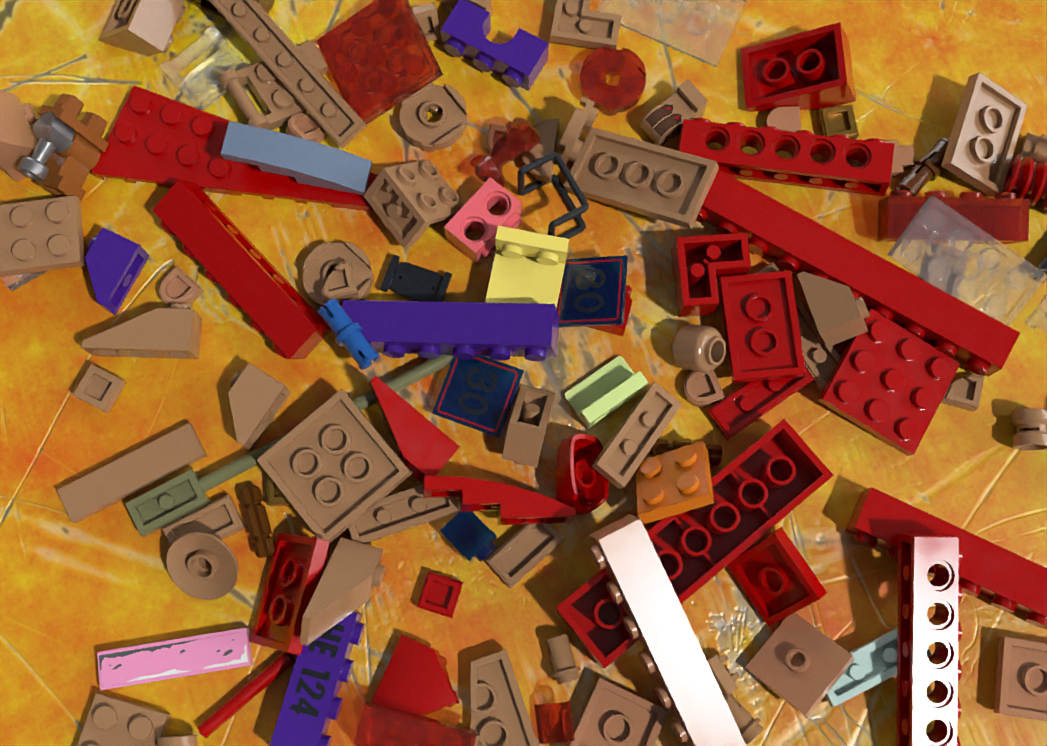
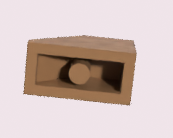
(834, 308)
(254, 403)
(528, 426)

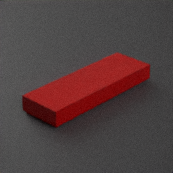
(753, 402)

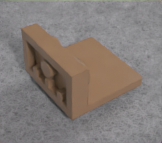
(411, 199)

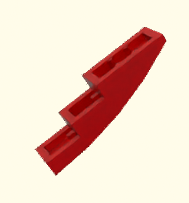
(512, 503)

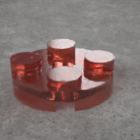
(611, 98)

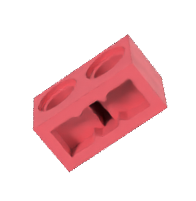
(476, 216)

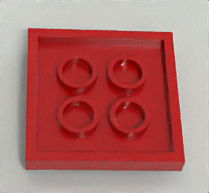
(889, 383)

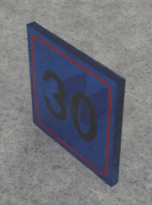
(593, 292)
(478, 393)

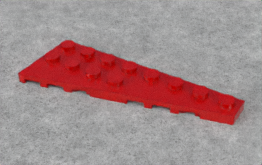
(171, 141)

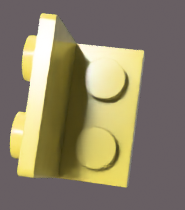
(527, 267)

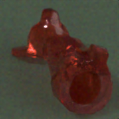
(517, 139)

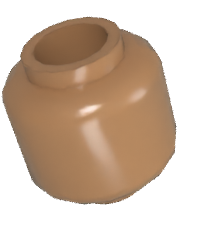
(698, 348)

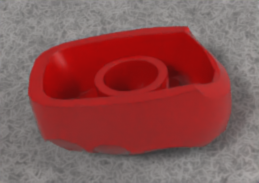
(575, 478)

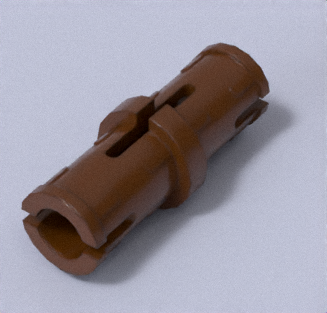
(926, 168)

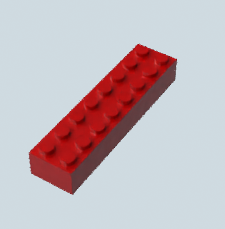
(699, 543)

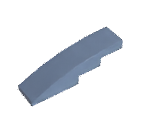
(296, 157)

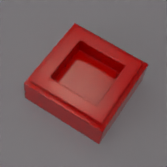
(440, 594)

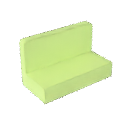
(605, 391)

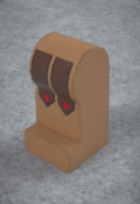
(667, 118)

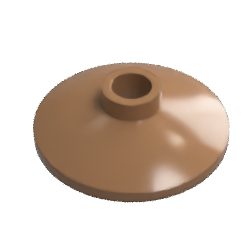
(197, 576)

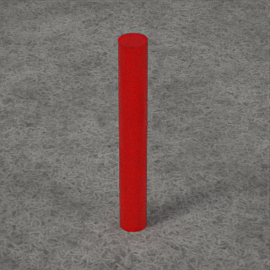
(245, 694)

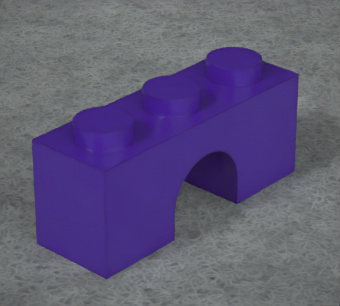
(514, 61)

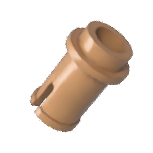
(562, 659)
(745, 722)

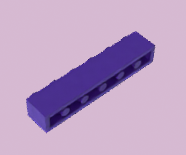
(457, 328)

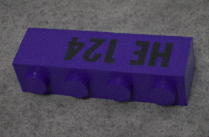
(315, 686)

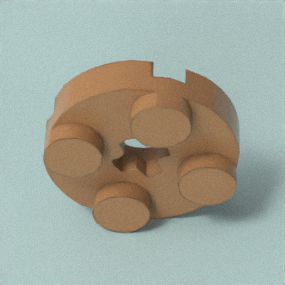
(580, 121)
(438, 134)
(325, 259)

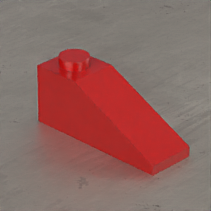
(415, 437)

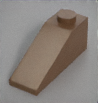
(156, 334)
(343, 587)

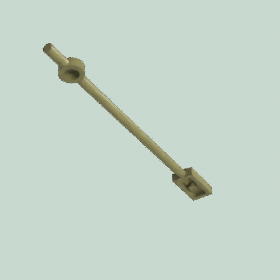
(188, 492)

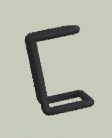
(574, 212)

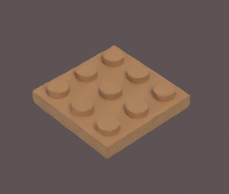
(334, 467)

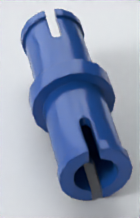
(348, 334)

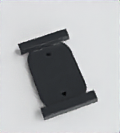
(415, 281)

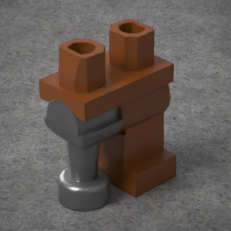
(68, 144)

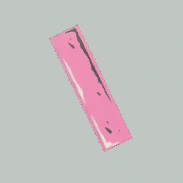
(174, 658)

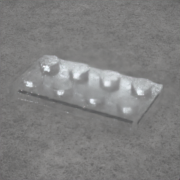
(966, 262)

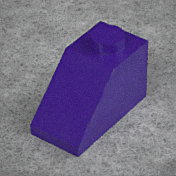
(113, 267)

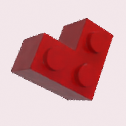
(699, 265)

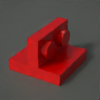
(776, 577)

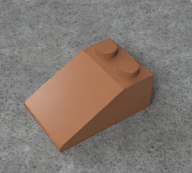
(16, 133)

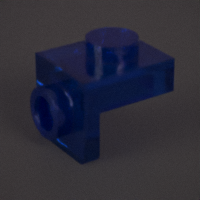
(470, 536)

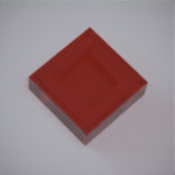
(554, 722)

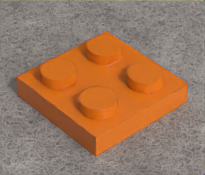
(673, 483)

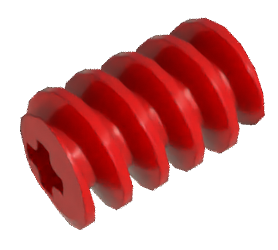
(1027, 179)

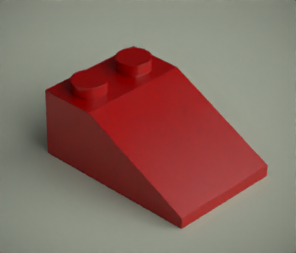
(799, 70)

